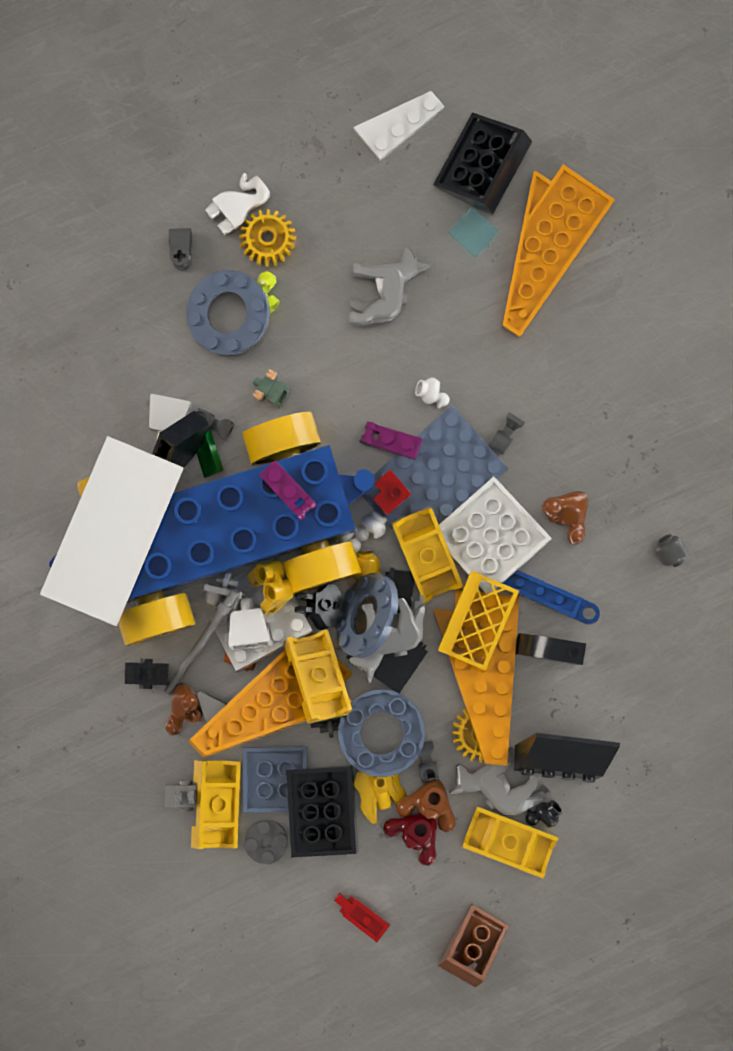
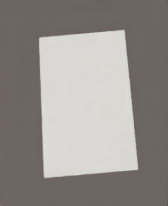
(111, 531)

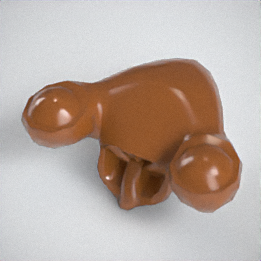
(568, 510)
(183, 707)
(431, 802)

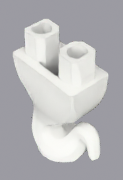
(237, 205)

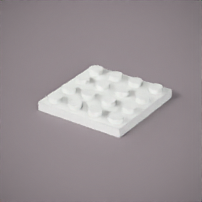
(492, 534)
(280, 624)

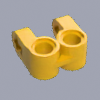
(276, 589)

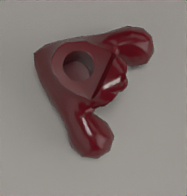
(417, 834)

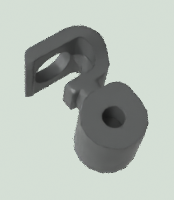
(222, 427)
(503, 437)
(427, 768)

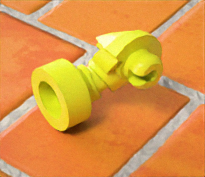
(267, 281)

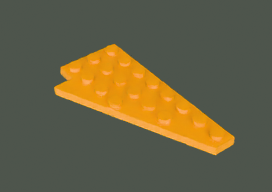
(488, 692)
(261, 708)

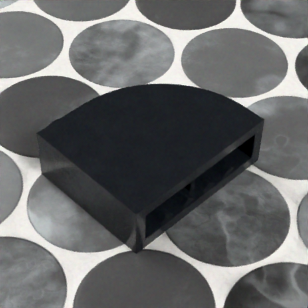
(181, 439)
(550, 649)
(397, 670)

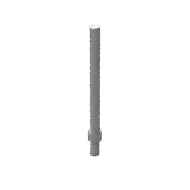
(222, 610)

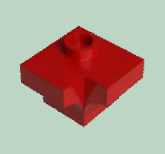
(391, 493)

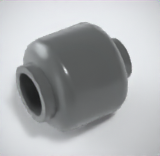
(671, 550)

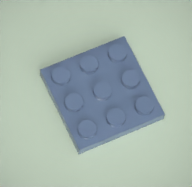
(266, 777)

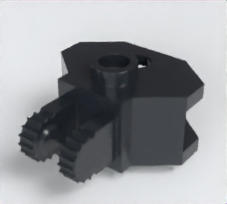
(322, 606)
(146, 673)

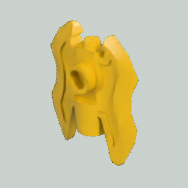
(379, 791)

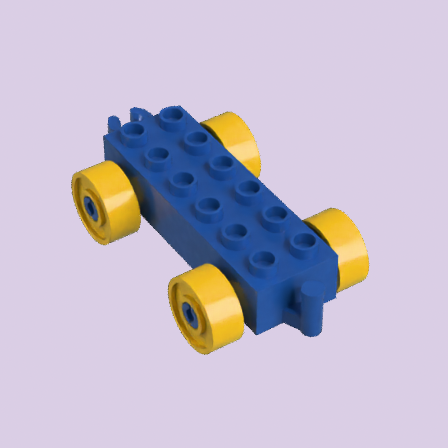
(245, 523)

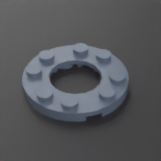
(255, 322)
(387, 604)
(405, 753)

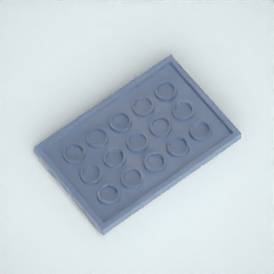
(446, 470)

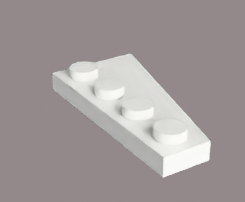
(395, 126)

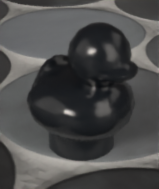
(546, 812)

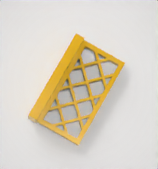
(459, 615)

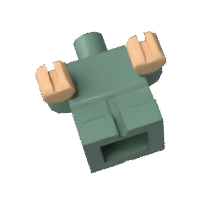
(271, 389)

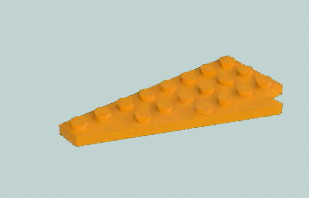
(553, 231)

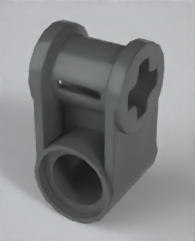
(180, 244)

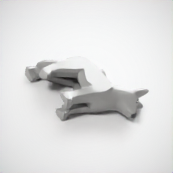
(389, 285)
(404, 638)
(494, 785)

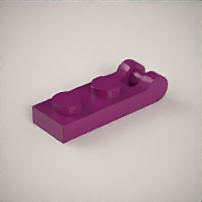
(391, 440)
(287, 489)

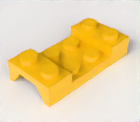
(426, 553)
(318, 677)
(216, 804)
(509, 842)

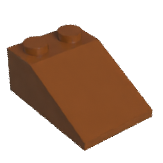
(474, 946)

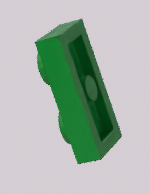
(209, 456)

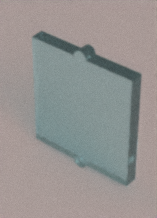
(473, 232)

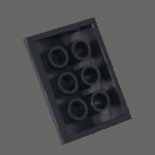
(483, 162)
(564, 757)
(322, 811)

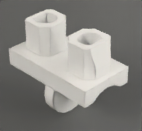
(215, 591)

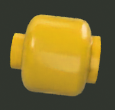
(368, 563)

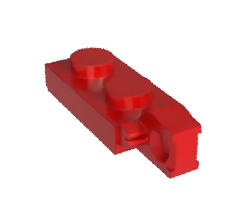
(362, 917)

